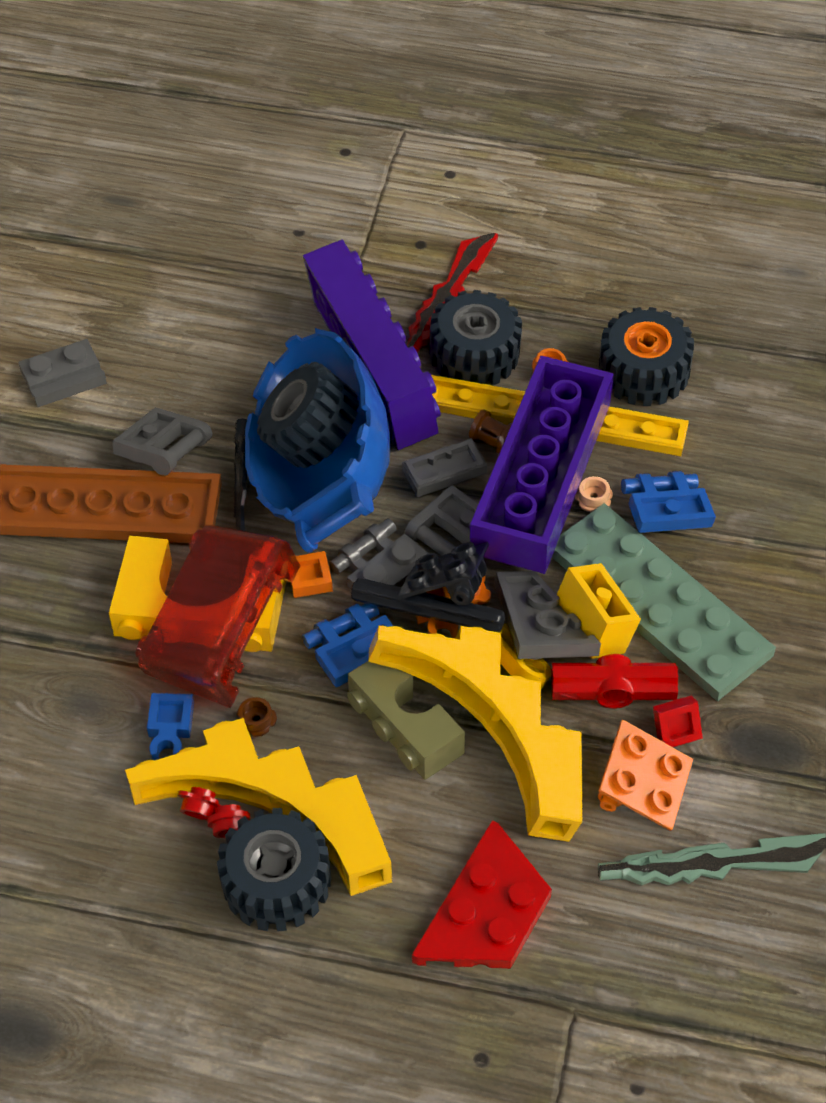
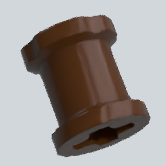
(489, 430)

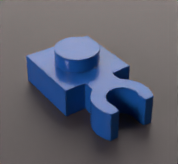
(168, 721)

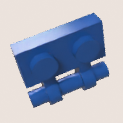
(668, 502)
(348, 652)

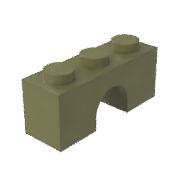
(423, 739)

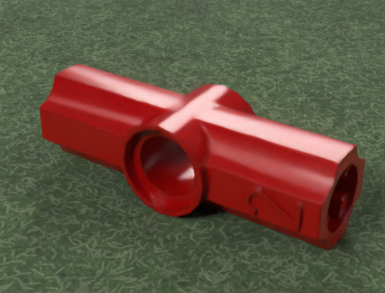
(614, 681)

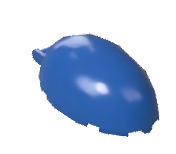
(345, 482)

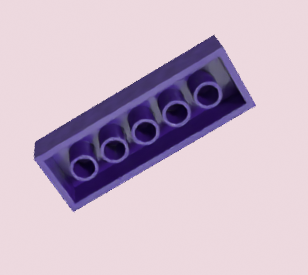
(363, 321)
(541, 464)

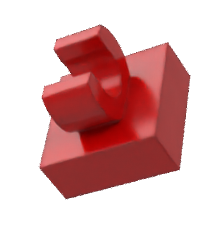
(678, 721)

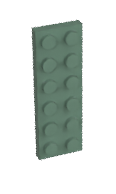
(674, 608)

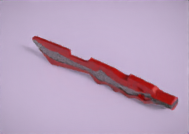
(468, 258)

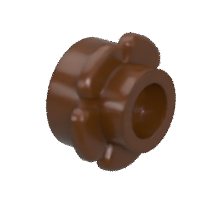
(254, 708)

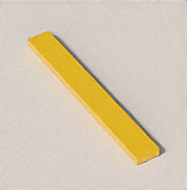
(619, 427)

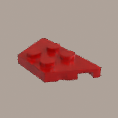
(487, 908)

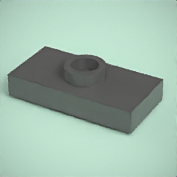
(444, 467)

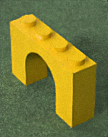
(142, 594)

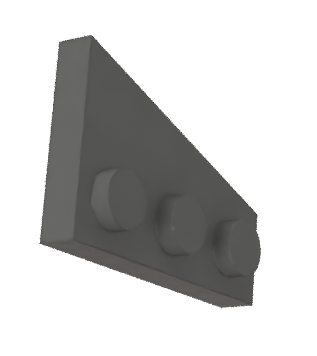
(538, 621)

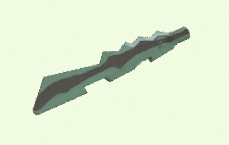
(716, 860)

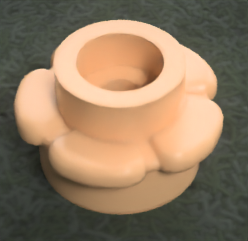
(591, 488)

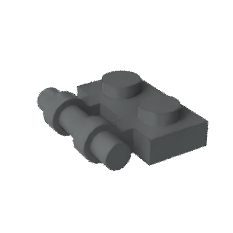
(389, 566)

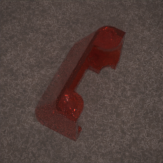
(215, 610)

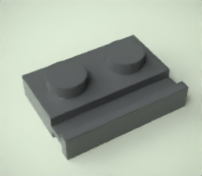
(62, 372)

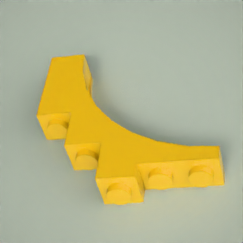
(509, 707)
(279, 780)

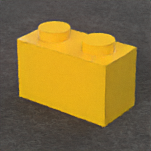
(599, 606)

